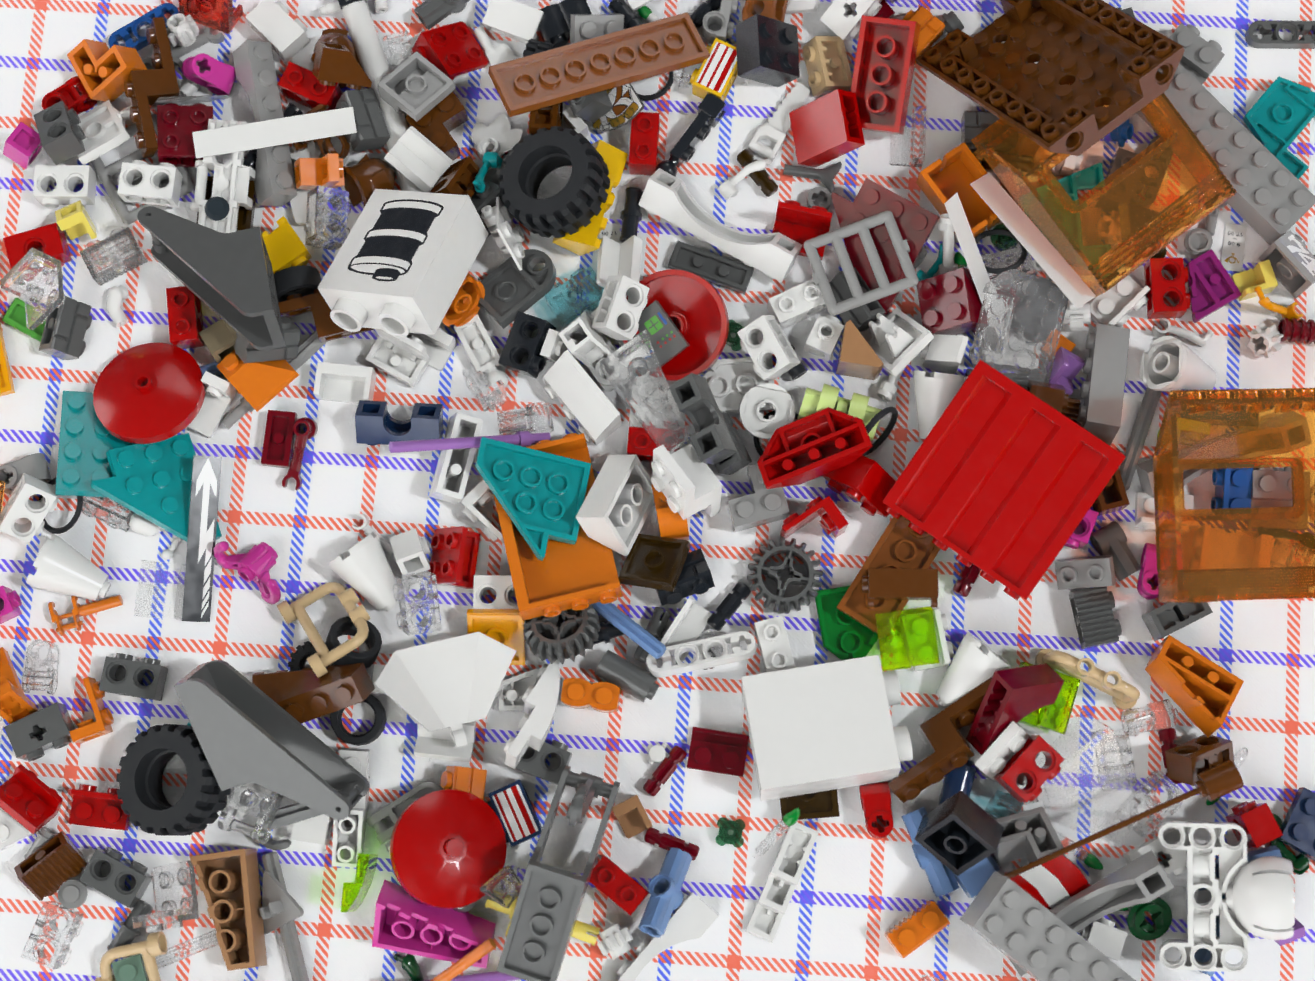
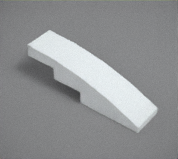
(782, 882)

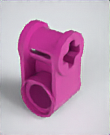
(213, 74)
(1149, 571)

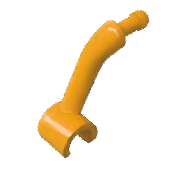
(1288, 311)

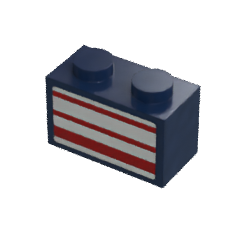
(515, 813)

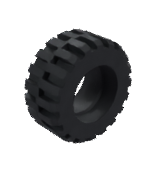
(534, 161)
(142, 783)

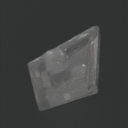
(503, 887)

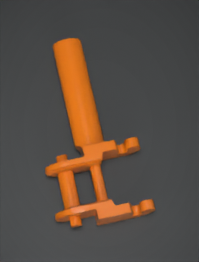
(83, 610)

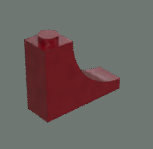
(1010, 698)

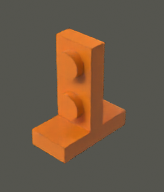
(13, 701)

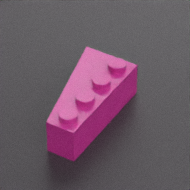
(427, 931)

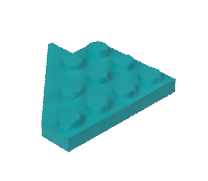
(82, 446)
(153, 482)
(535, 490)

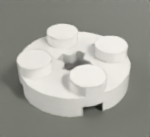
(758, 397)

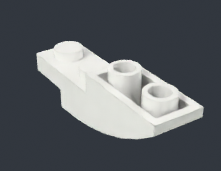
(539, 714)
(350, 832)

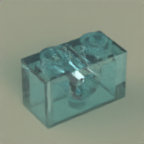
(567, 307)

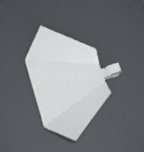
(447, 681)

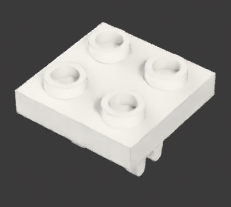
(897, 340)

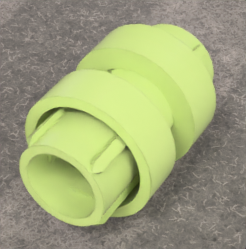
(856, 407)

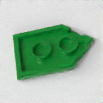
(840, 632)

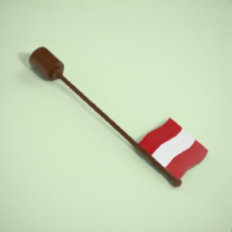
(1058, 878)

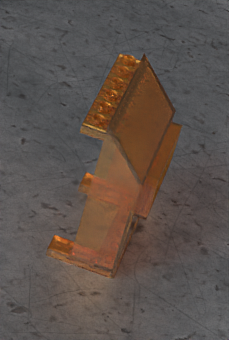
(1124, 215)
(1235, 550)

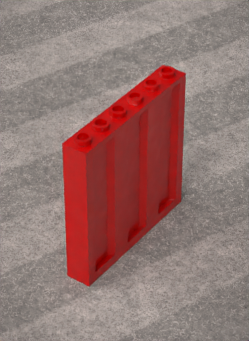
(1002, 480)

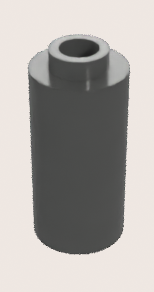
(627, 676)

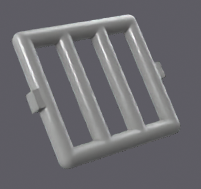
(105, 173)
(862, 228)

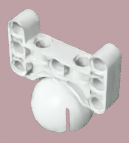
(1255, 902)

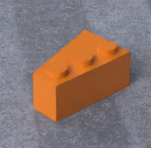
(1194, 683)

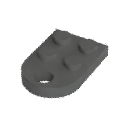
(515, 289)

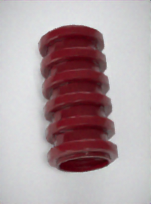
(1297, 330)

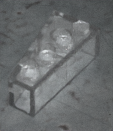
(644, 389)

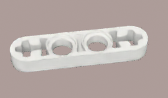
(702, 659)

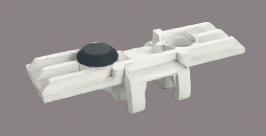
(228, 188)

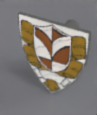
(625, 107)

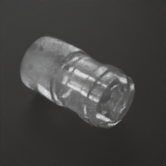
(1148, 718)

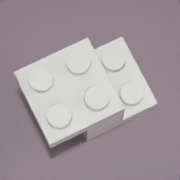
(686, 481)

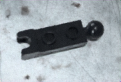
(709, 113)

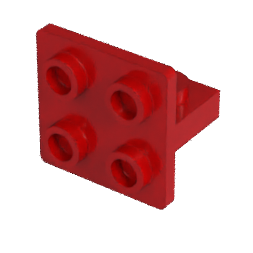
(454, 556)

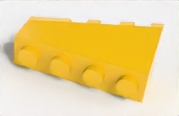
(586, 238)
(285, 247)

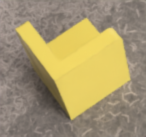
(75, 221)
(1260, 275)

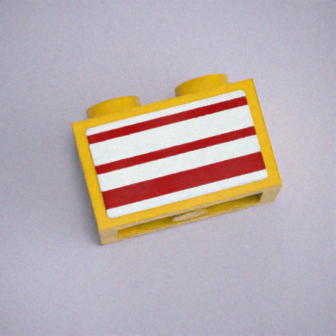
(716, 72)

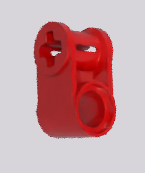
(70, 96)
(877, 803)

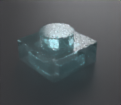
(1003, 805)

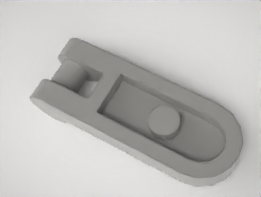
(396, 808)

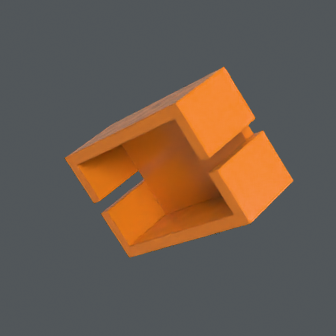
(958, 172)

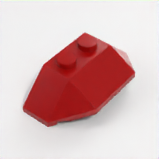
(812, 448)

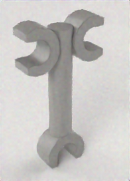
(201, 40)

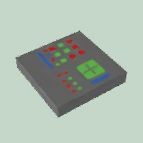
(662, 332)

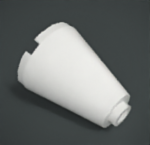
(1175, 367)
(932, 397)
(67, 571)
(367, 572)
(969, 668)

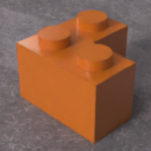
(103, 68)

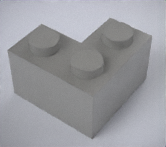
(760, 507)
(1026, 835)

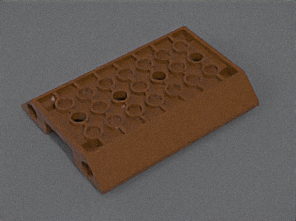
(1074, 42)

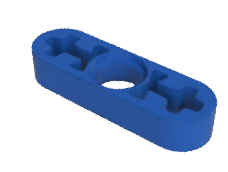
(134, 26)

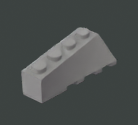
(1105, 381)

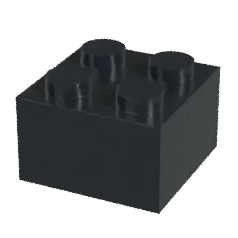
(767, 50)
(959, 833)

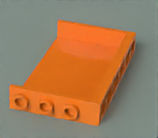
(569, 573)

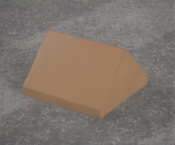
(856, 355)

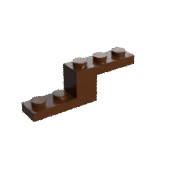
(148, 85)
(315, 303)
(948, 742)

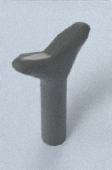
(824, 175)

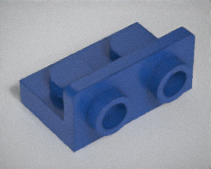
(1232, 488)

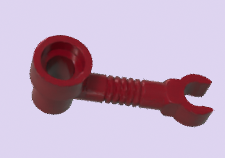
(300, 444)

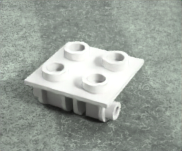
(503, 230)

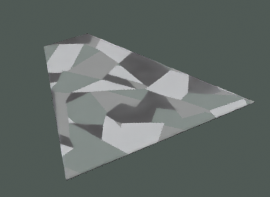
(183, 100)

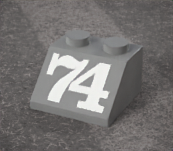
(1291, 263)

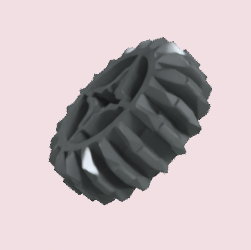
(797, 578)
(562, 635)

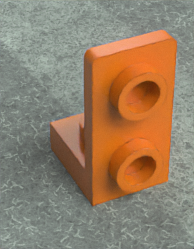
(88, 729)

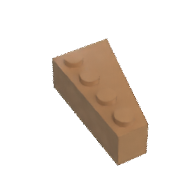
(233, 903)

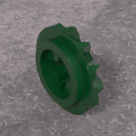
(1160, 916)

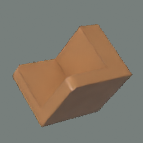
(632, 816)

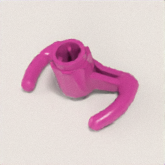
(252, 567)

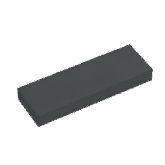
(711, 267)

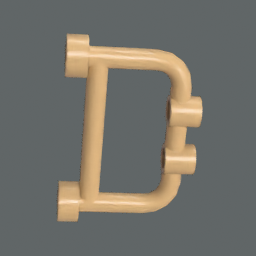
(358, 615)
(1123, 694)
(154, 946)

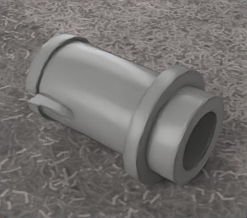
(42, 837)

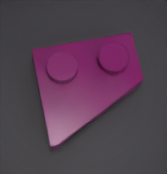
(1209, 286)

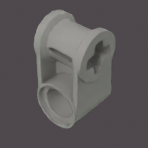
(33, 465)

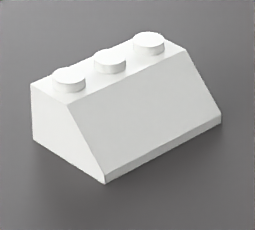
(581, 399)
(617, 503)

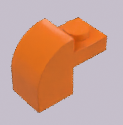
(319, 172)
(669, 523)

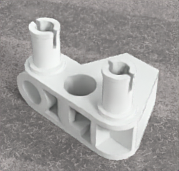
(588, 345)

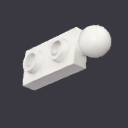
(481, 350)

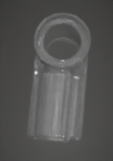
(533, 418)

